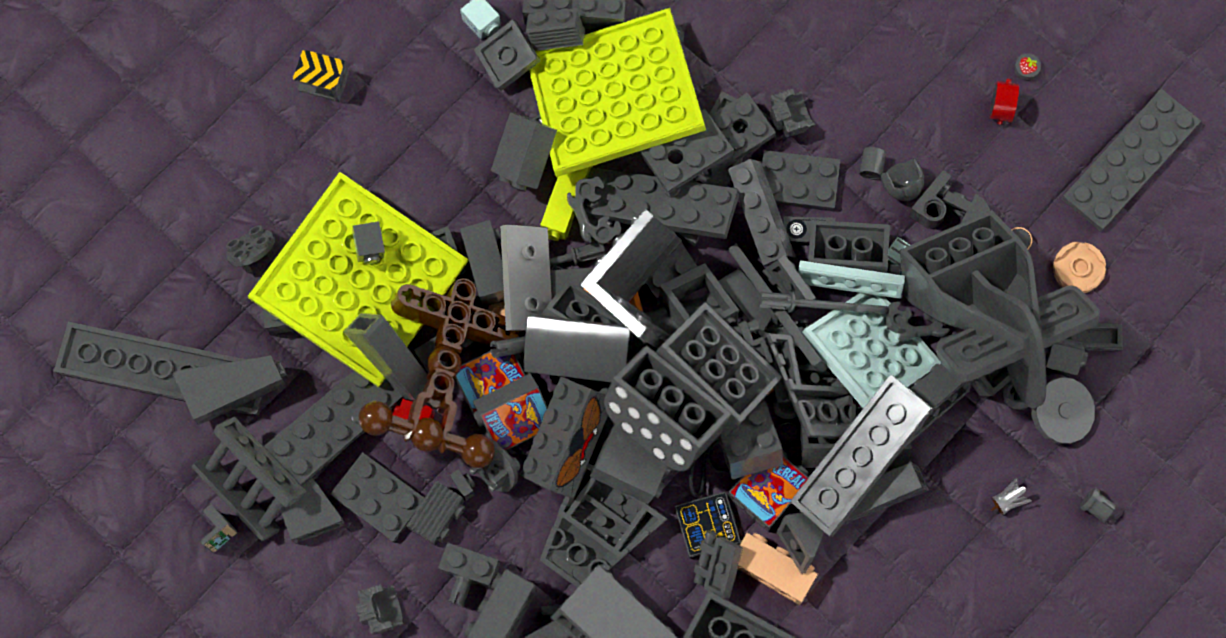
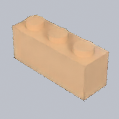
(774, 568)

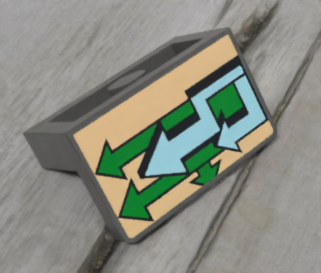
(221, 534)

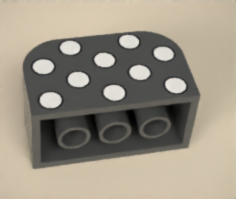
(664, 410)

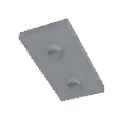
(525, 273)

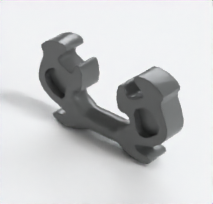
(586, 191)
(898, 322)

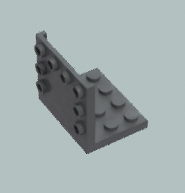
(628, 268)

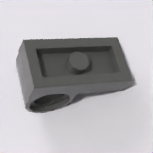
(930, 200)

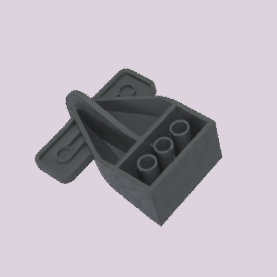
(985, 283)

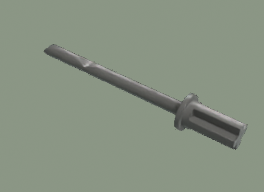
(580, 254)
(788, 302)

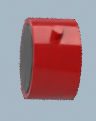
(1004, 101)

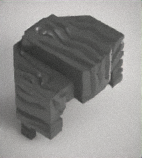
(790, 113)
(379, 609)

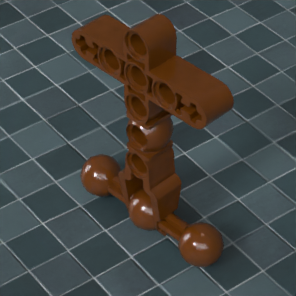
(428, 433)

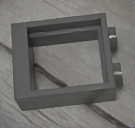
(689, 283)

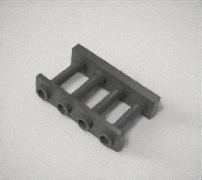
(261, 465)

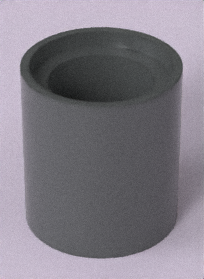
(872, 163)

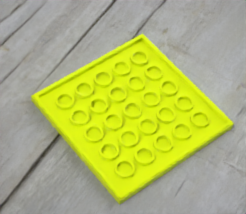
(616, 93)
(323, 288)

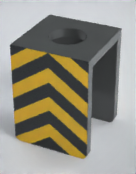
(321, 75)

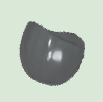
(904, 180)

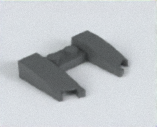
(741, 293)

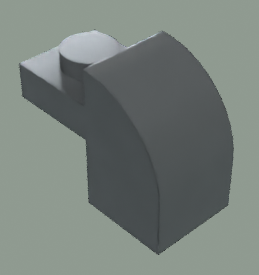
(961, 207)

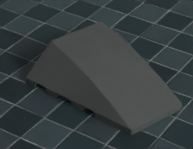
(818, 398)
(596, 529)

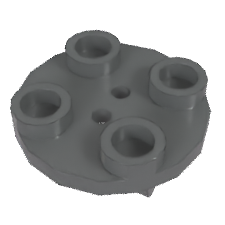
(250, 247)
(501, 472)

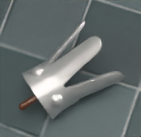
(1007, 499)

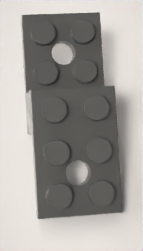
(711, 148)

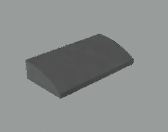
(576, 348)

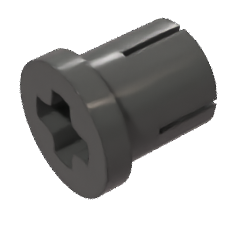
(1097, 504)

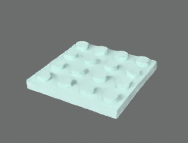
(865, 351)

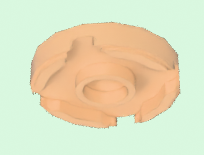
(1079, 266)

